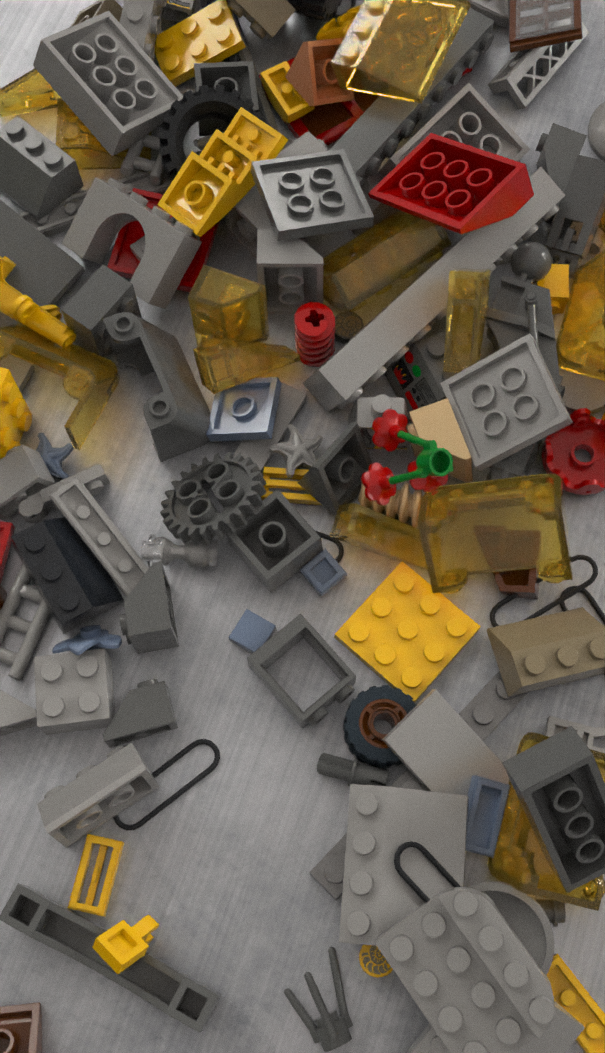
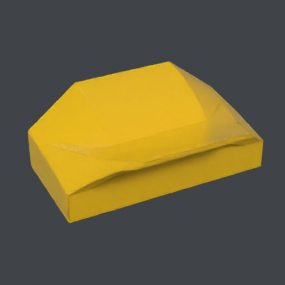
(282, 94)

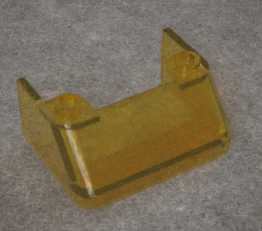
(85, 374)

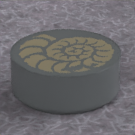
(347, 325)

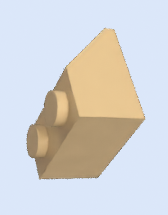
(439, 424)

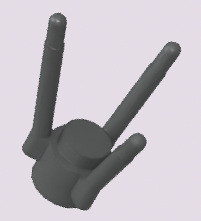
(330, 1029)

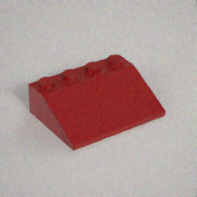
(455, 185)

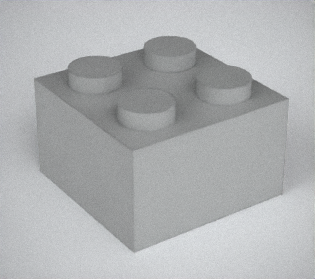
(74, 691)

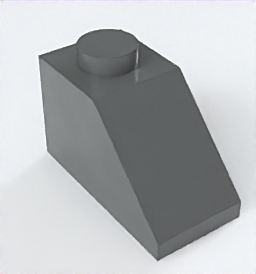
(142, 714)

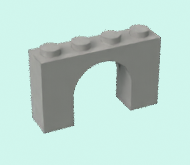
(167, 245)

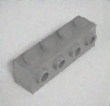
(143, 22)

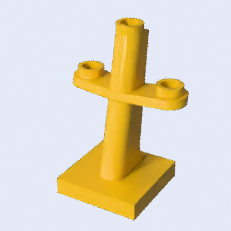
(21, 308)

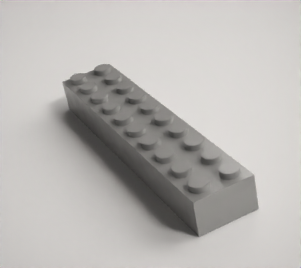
(426, 300)

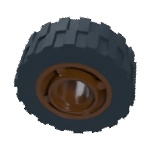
(358, 725)

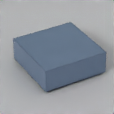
(323, 572)
(252, 631)

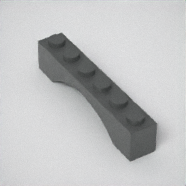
(75, 935)

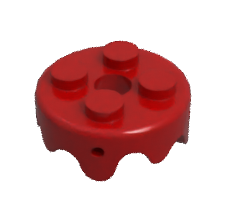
(559, 456)

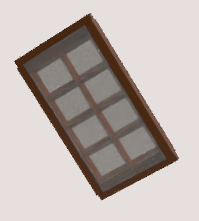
(543, 23)

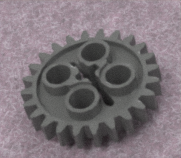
(191, 513)

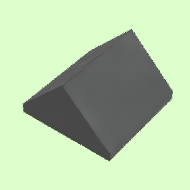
(339, 470)

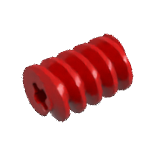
(314, 333)

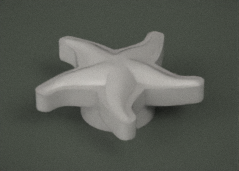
(297, 451)

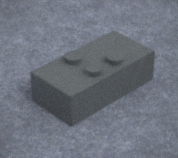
(564, 805)

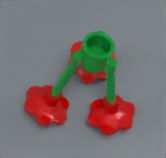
(424, 473)

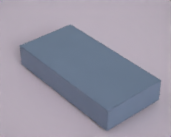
(485, 814)

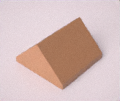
(313, 73)

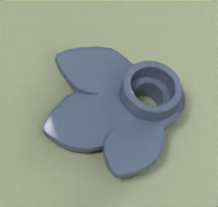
(89, 638)

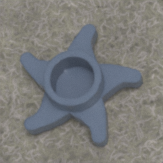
(53, 456)

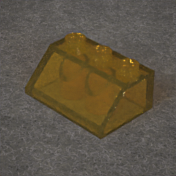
(228, 307)

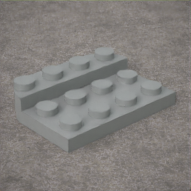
(470, 973)

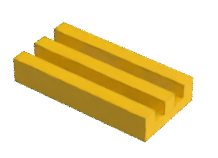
(280, 473)
(109, 879)

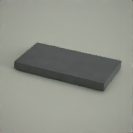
(41, 266)

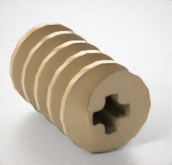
(402, 503)

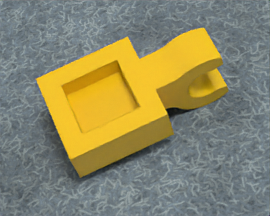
(125, 944)

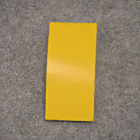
(221, 174)

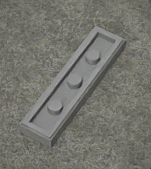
(99, 534)

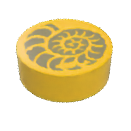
(373, 961)

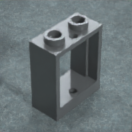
(282, 643)

